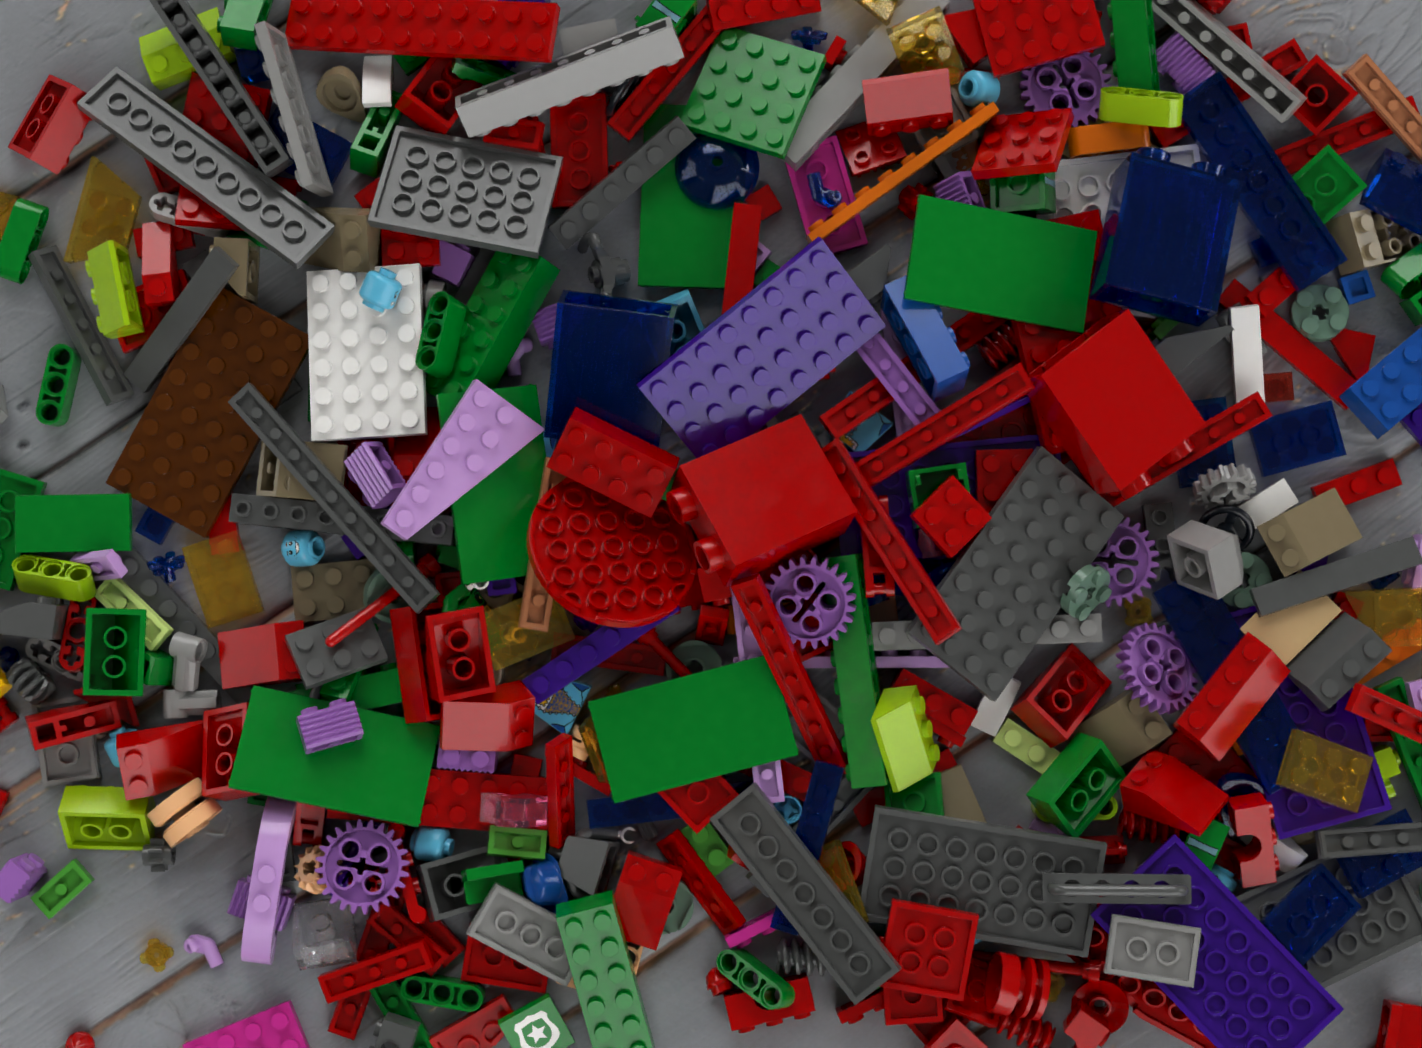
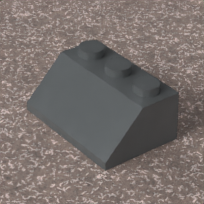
(1336, 660)

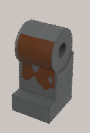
(956, 160)

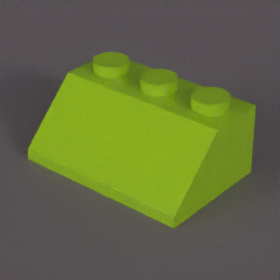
(167, 61)
(114, 290)
(904, 736)
(104, 819)

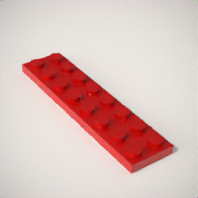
(455, 797)

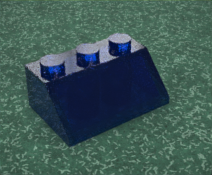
(1395, 190)

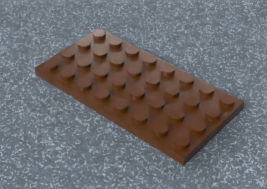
(189, 437)

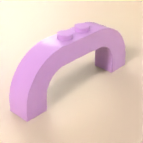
(266, 881)

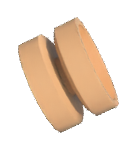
(186, 814)

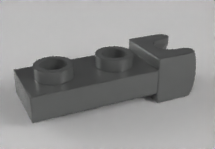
(1160, 522)

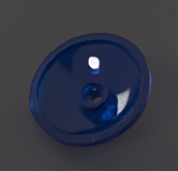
(716, 185)

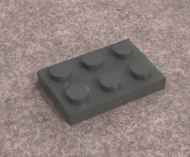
(323, 664)

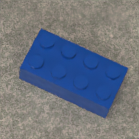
(926, 341)
(1389, 388)

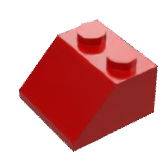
(1325, 94)

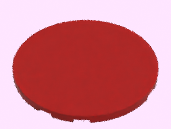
(609, 558)

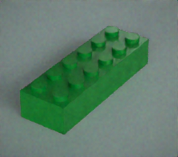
(496, 320)
(603, 972)

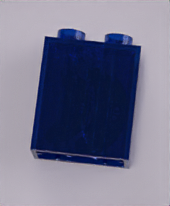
(1166, 237)
(601, 354)

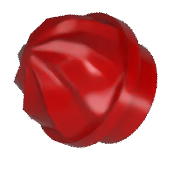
(718, 982)
(80, 1040)

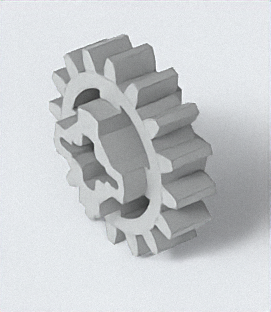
(1224, 486)

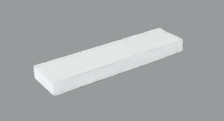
(1246, 351)

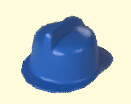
(544, 883)

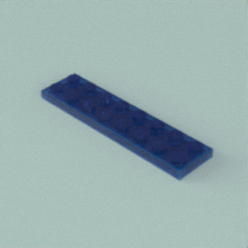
(1268, 191)
(1207, 637)

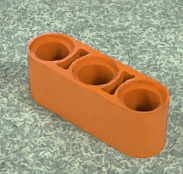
(1107, 139)

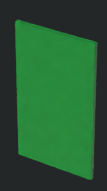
(678, 239)
(1000, 264)
(496, 512)
(692, 728)
(369, 777)

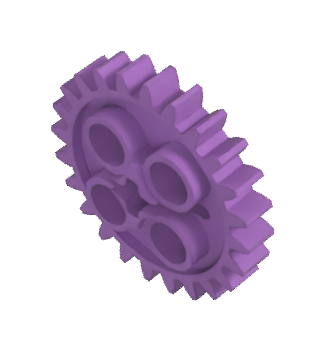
(1089, 76)
(1142, 554)
(830, 617)
(1156, 669)
(357, 893)

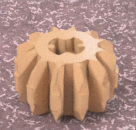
(306, 870)

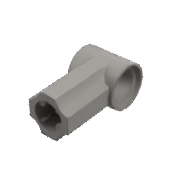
(187, 654)
(182, 704)

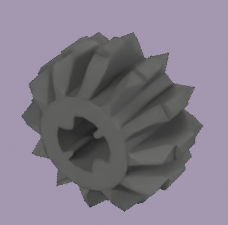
(30, 681)

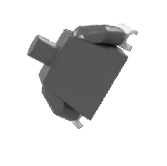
(589, 859)

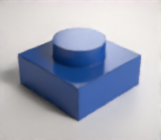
(1356, 287)

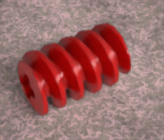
(998, 346)
(1137, 823)
(1034, 1032)

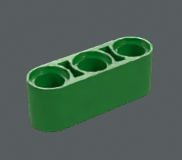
(21, 238)
(1405, 273)
(440, 335)
(53, 371)
(767, 979)
(430, 997)

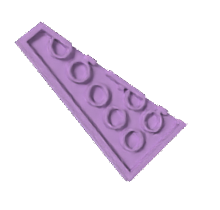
(468, 448)

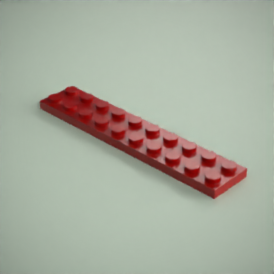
(426, 28)

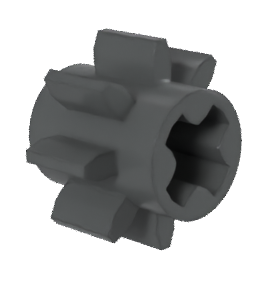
(158, 854)

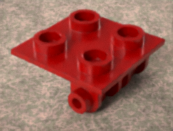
(869, 152)

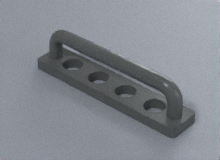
(1116, 891)

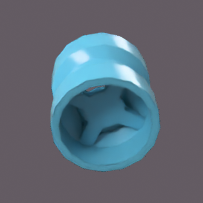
(792, 812)

